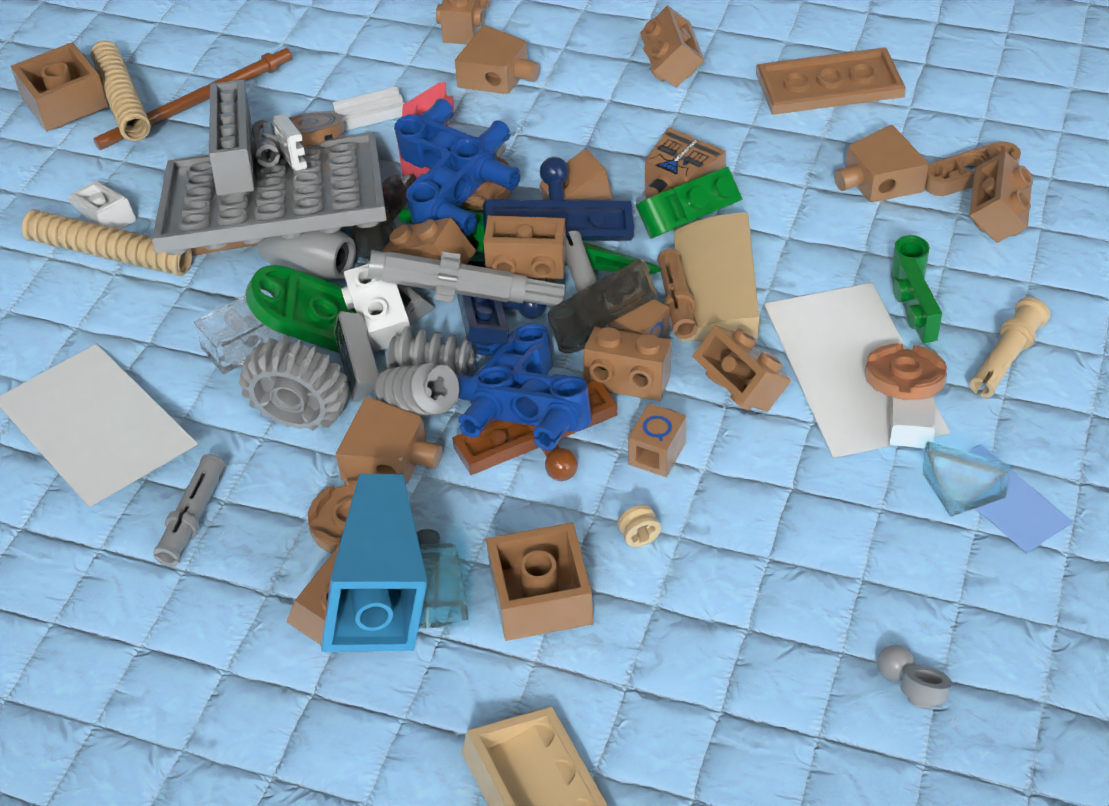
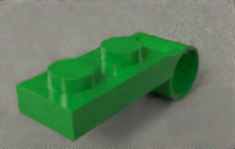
(688, 202)
(912, 290)

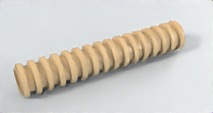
(120, 91)
(101, 242)

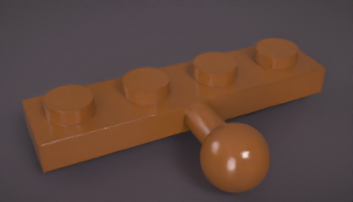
(508, 440)

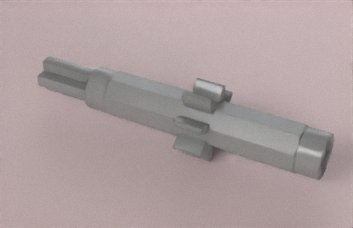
(452, 278)

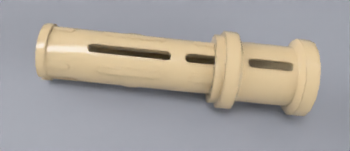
(1016, 335)

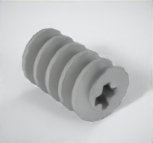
(408, 351)
(418, 388)

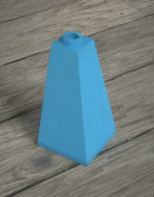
(377, 572)

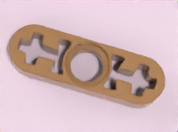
(949, 174)

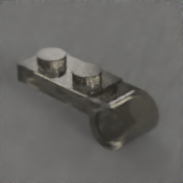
(394, 200)
(600, 305)

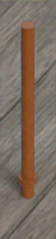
(267, 63)

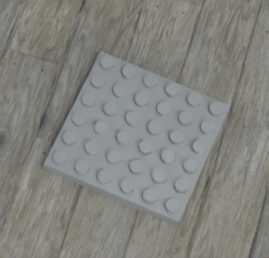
(333, 192)

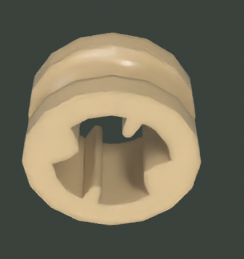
(639, 525)

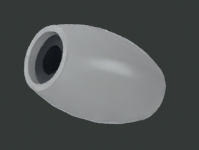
(311, 253)

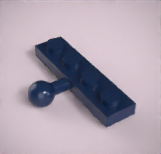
(592, 218)
(485, 318)

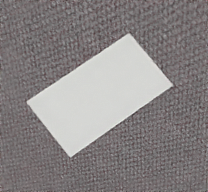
(828, 349)
(95, 424)

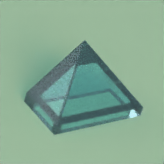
(964, 479)

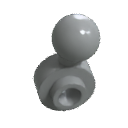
(921, 684)

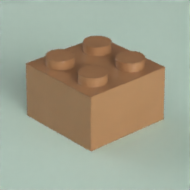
(59, 86)
(540, 581)

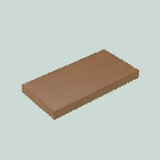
(829, 81)

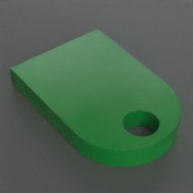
(299, 305)

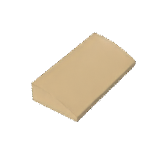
(720, 273)
(529, 763)

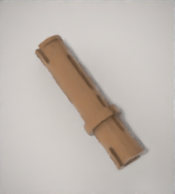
(677, 294)

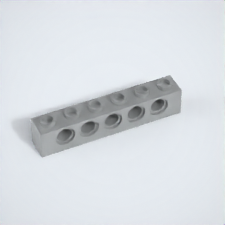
(230, 139)

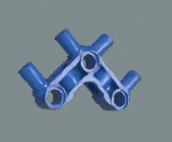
(456, 163)
(518, 390)

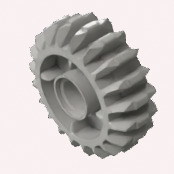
(294, 384)

